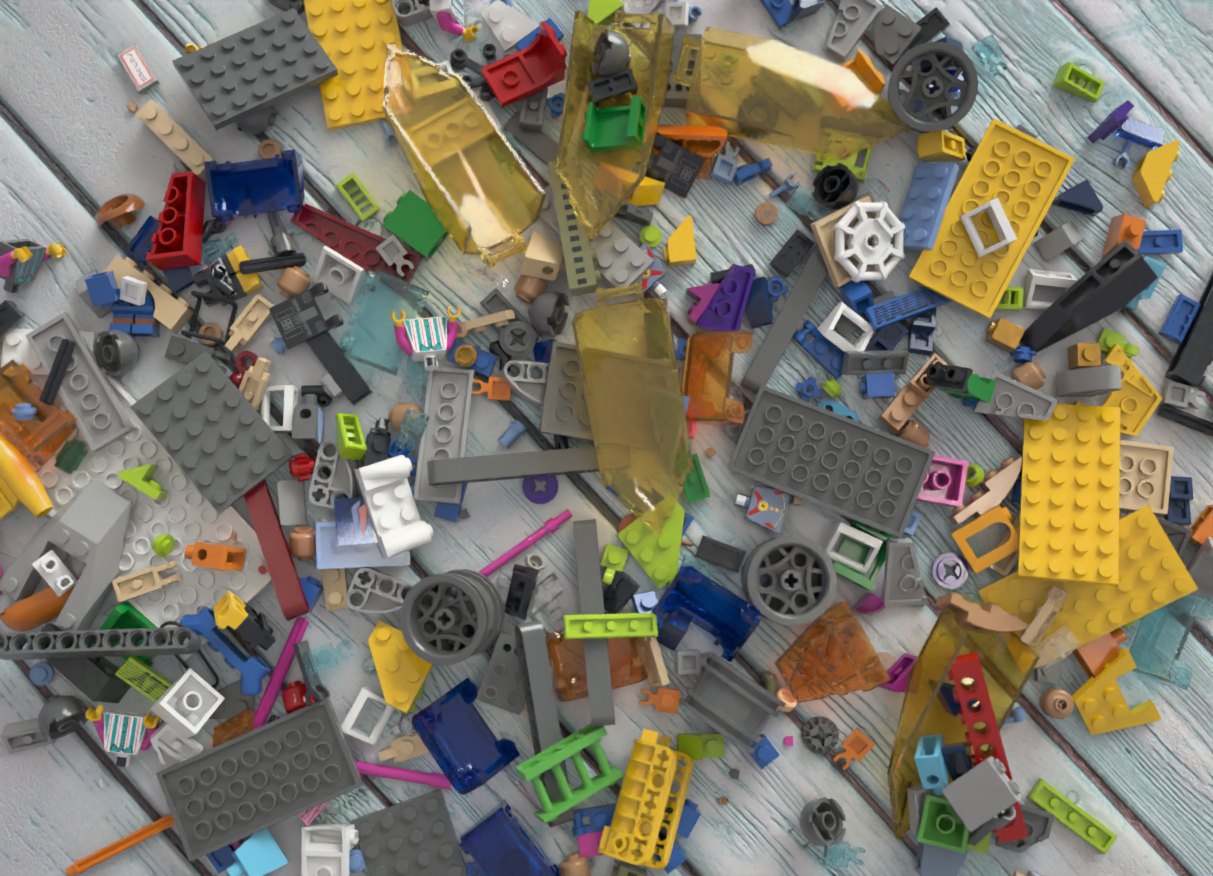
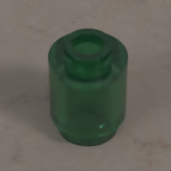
(70, 456)

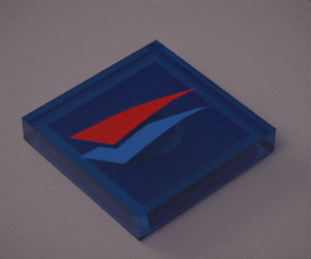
(353, 522)

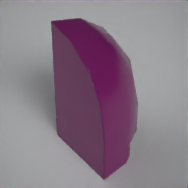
(869, 604)

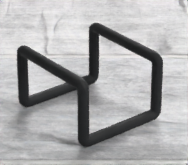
(199, 295)

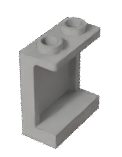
(1202, 569)
(982, 793)

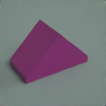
(900, 673)

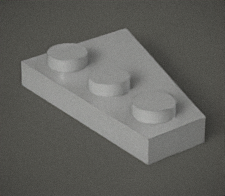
(851, 24)
(1016, 400)
(901, 575)

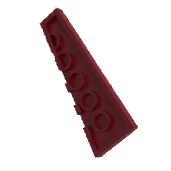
(351, 241)

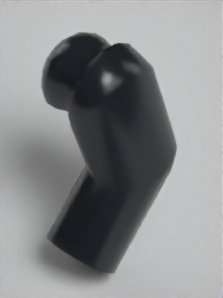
(212, 227)
(220, 280)
(496, 348)
(323, 398)

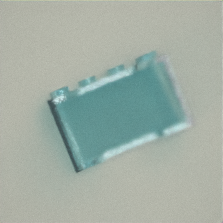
(371, 330)

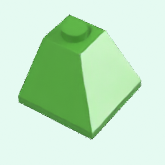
(942, 825)

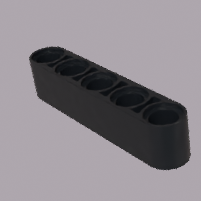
(339, 367)

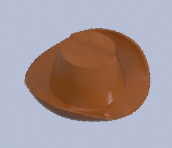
(119, 210)

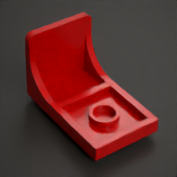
(527, 70)

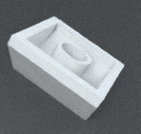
(339, 275)

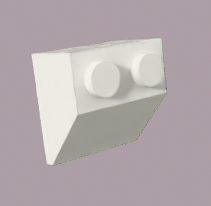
(187, 704)

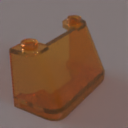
(709, 375)
(35, 437)
(569, 664)

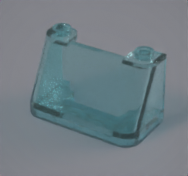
(1162, 636)

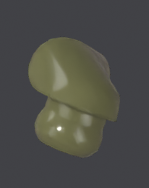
(771, 682)

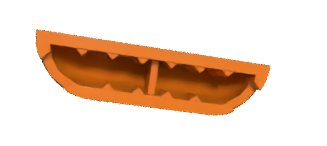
(699, 139)
(35, 610)

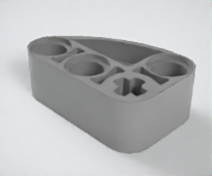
(417, 11)
(1089, 381)
(524, 385)
(340, 481)
(374, 597)

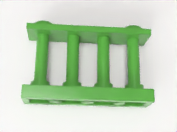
(552, 758)

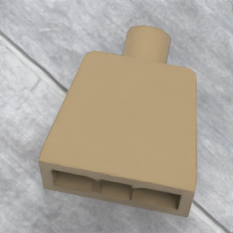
(543, 258)

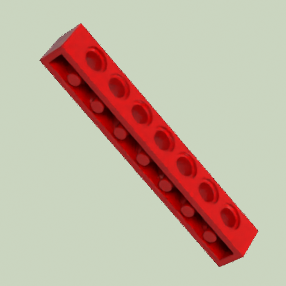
(969, 666)

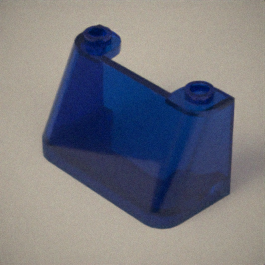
(256, 186)
(710, 608)
(462, 739)
(504, 847)

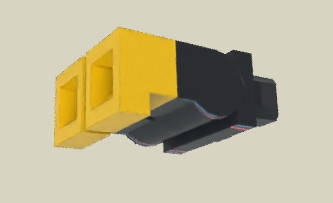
(243, 284)
(244, 619)

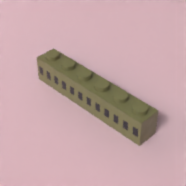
(576, 246)

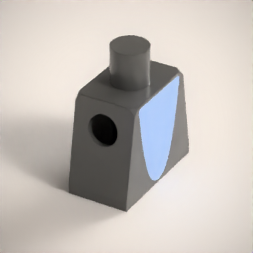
(308, 424)

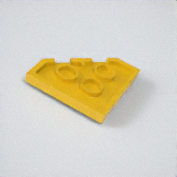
(397, 666)

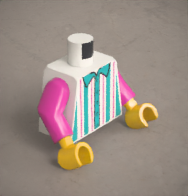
(450, 17)
(426, 337)
(123, 732)

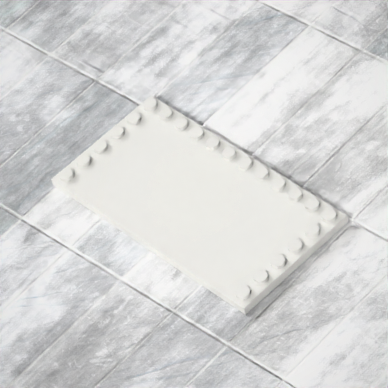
(182, 514)

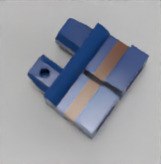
(136, 319)

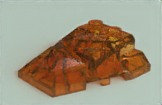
(831, 658)

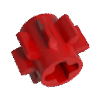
(301, 467)

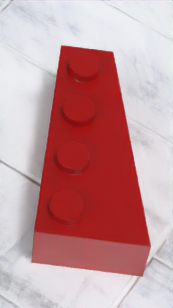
(181, 224)

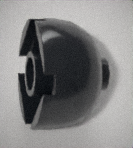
(835, 187)

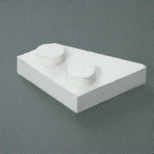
(506, 23)
(173, 747)

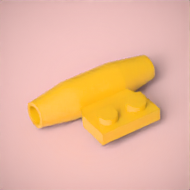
(20, 483)

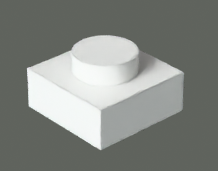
(677, 13)
(133, 290)

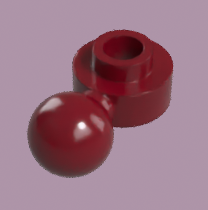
(240, 362)

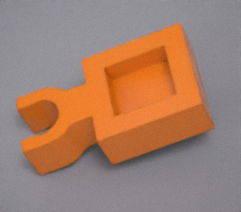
(496, 389)
(664, 699)
(855, 746)

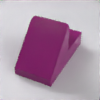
(703, 295)

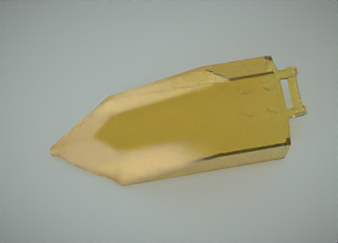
(781, 96)
(459, 157)
(604, 180)
(635, 401)
(1006, 670)

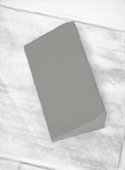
(291, 502)
(24, 736)

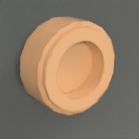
(787, 697)

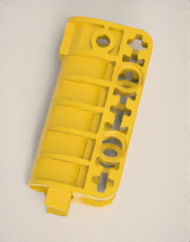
(644, 803)

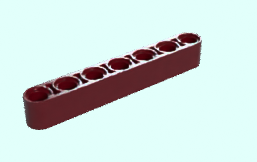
(276, 552)

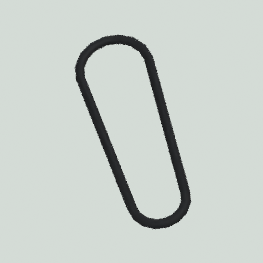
(199, 652)

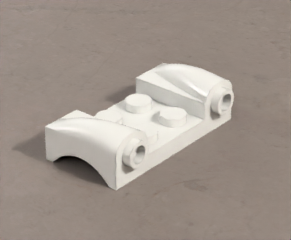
(392, 506)
(327, 849)

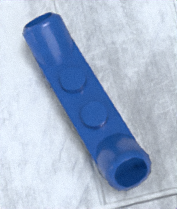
(251, 669)

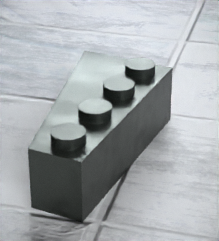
(90, 675)

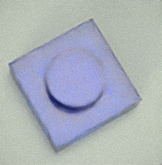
(542, 351)

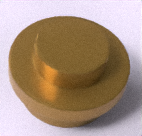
(465, 355)

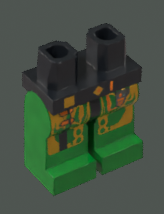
(961, 382)

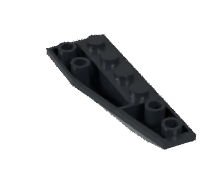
(1092, 298)

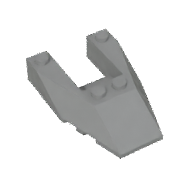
(89, 542)

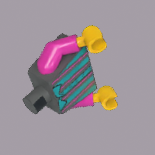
(22, 259)

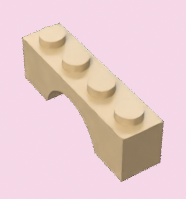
(174, 137)
(168, 310)

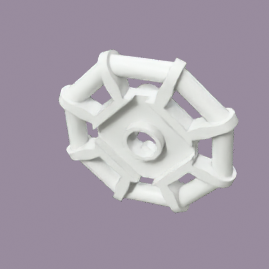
(858, 237)

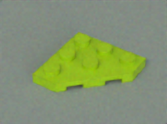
(656, 552)

